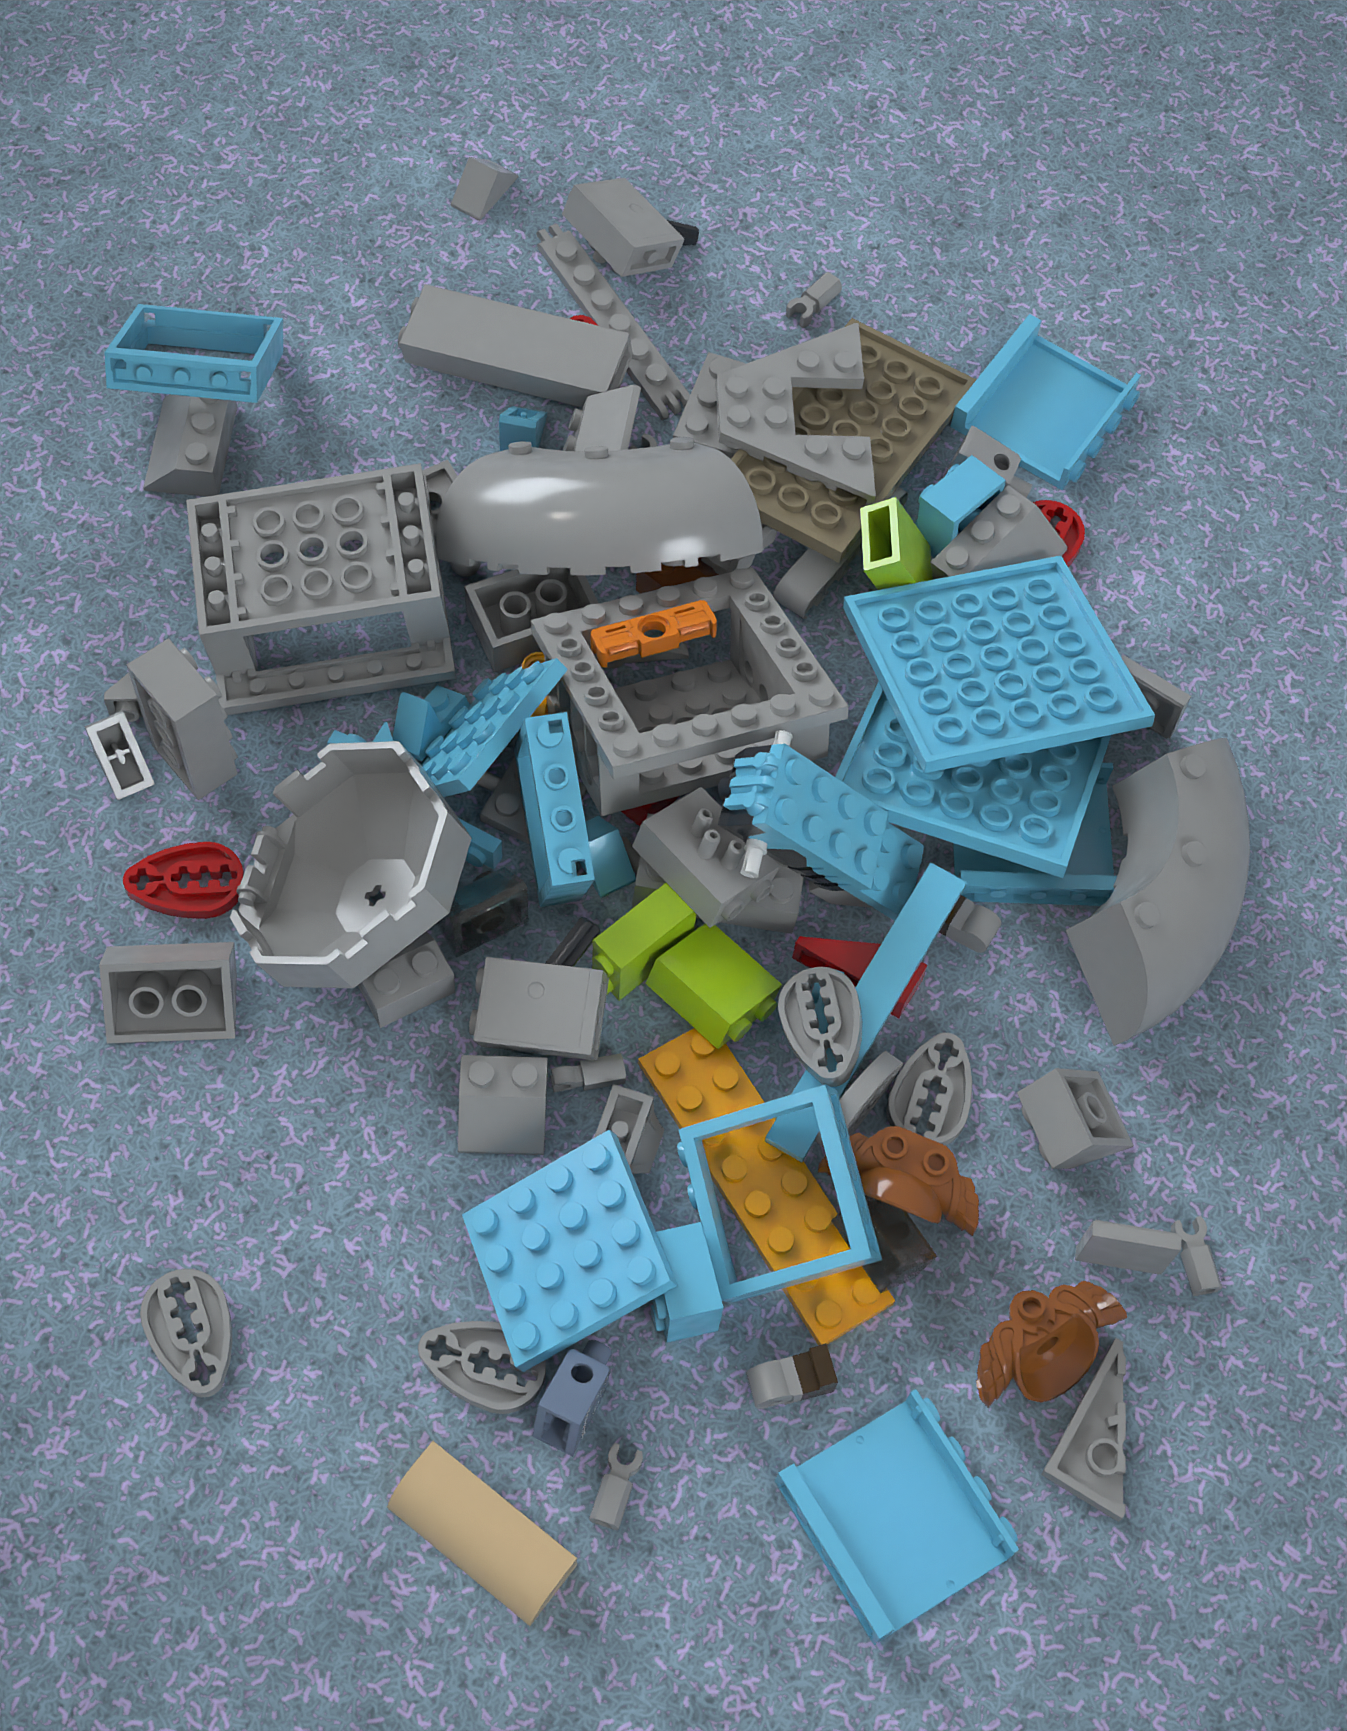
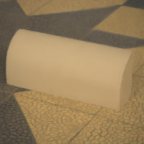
(481, 1533)

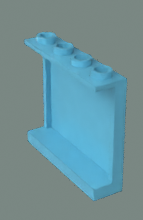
(1045, 405)

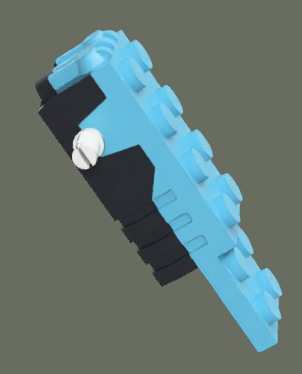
(816, 827)

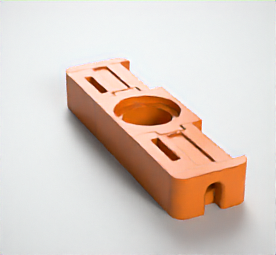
(628, 637)

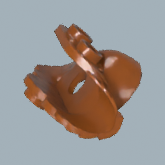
(914, 1176)
(1046, 1341)

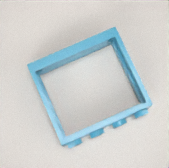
(193, 375)
(553, 809)
(844, 1176)

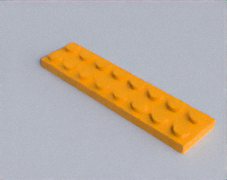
(763, 1186)

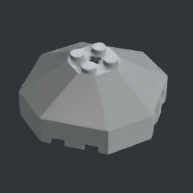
(356, 827)

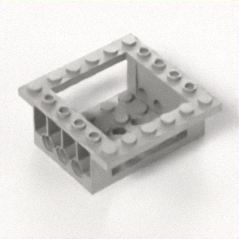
(387, 574)
(687, 726)

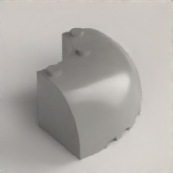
(598, 509)
(1173, 889)

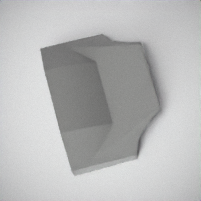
(635, 1124)

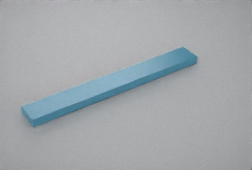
(878, 992)

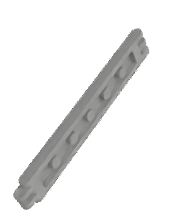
(606, 309)

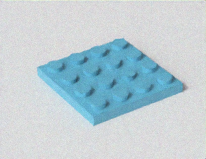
(488, 725)
(568, 1251)

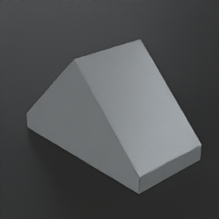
(481, 187)
(119, 755)

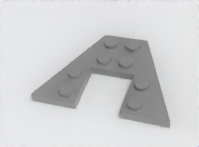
(759, 414)

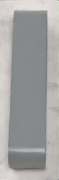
(813, 573)

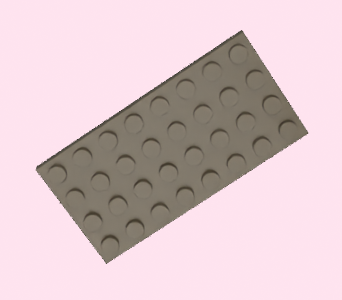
(902, 410)

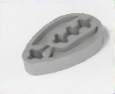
(841, 1012)
(955, 1083)
(867, 1091)
(211, 1314)
(459, 1374)

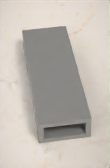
(513, 346)

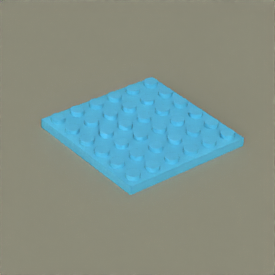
(996, 663)
(1006, 807)

